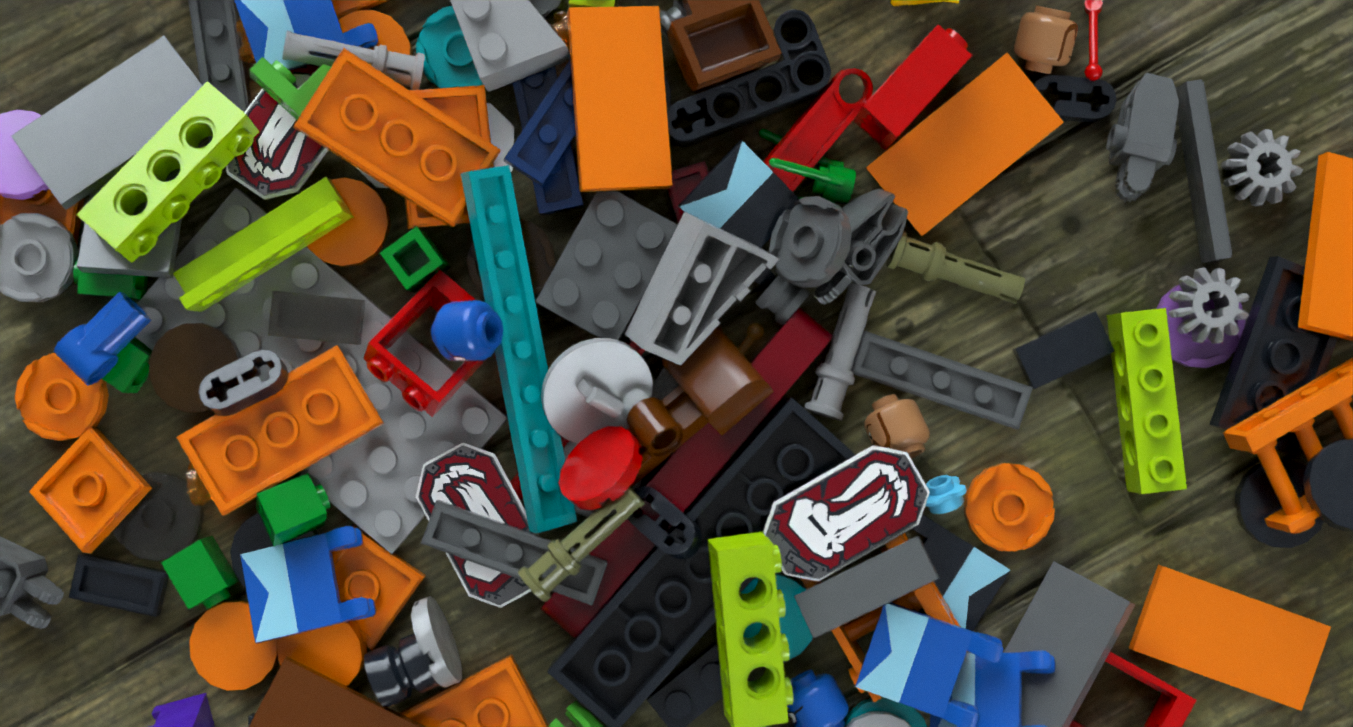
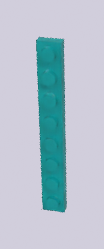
(521, 352)

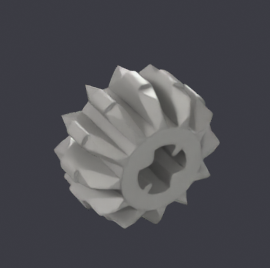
(1277, 167)
(1215, 321)

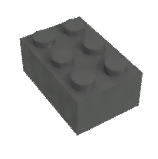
(607, 265)

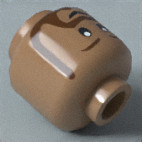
(1045, 39)
(897, 425)

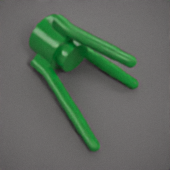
(831, 181)

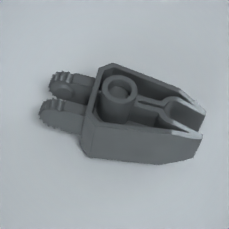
(1143, 135)
(875, 233)
(22, 580)

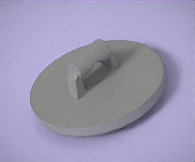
(594, 387)

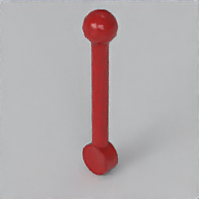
(1093, 70)

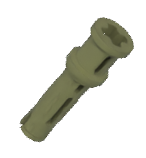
(935, 262)
(568, 561)

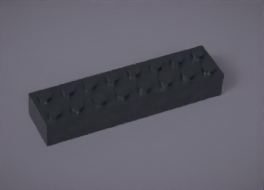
(670, 600)

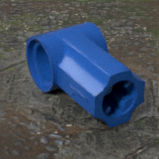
(93, 347)

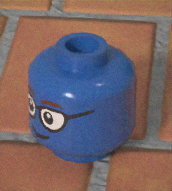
(467, 331)
(817, 701)

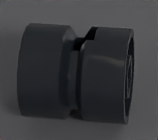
(397, 671)

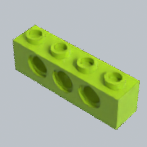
(146, 172)
(1146, 401)
(732, 562)

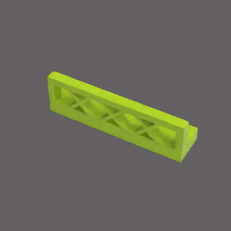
(261, 245)

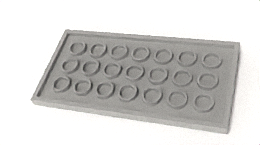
(380, 472)

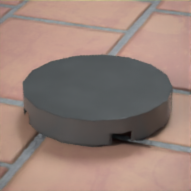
(811, 242)

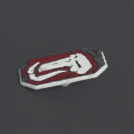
(280, 154)
(478, 484)
(846, 512)

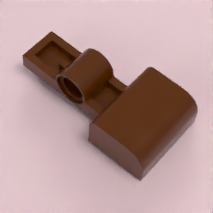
(721, 40)
(713, 388)

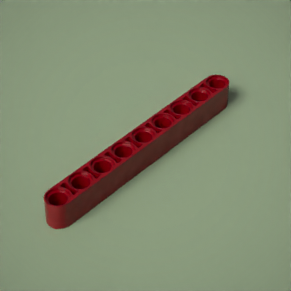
(695, 465)

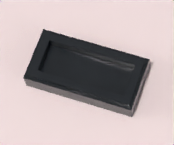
(1063, 350)
(119, 584)

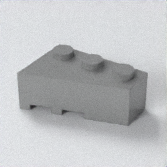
(508, 40)
(694, 287)

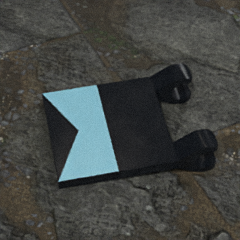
(742, 199)
(965, 573)

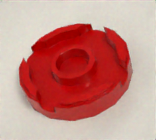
(600, 467)

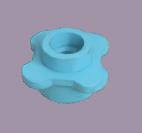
(944, 494)

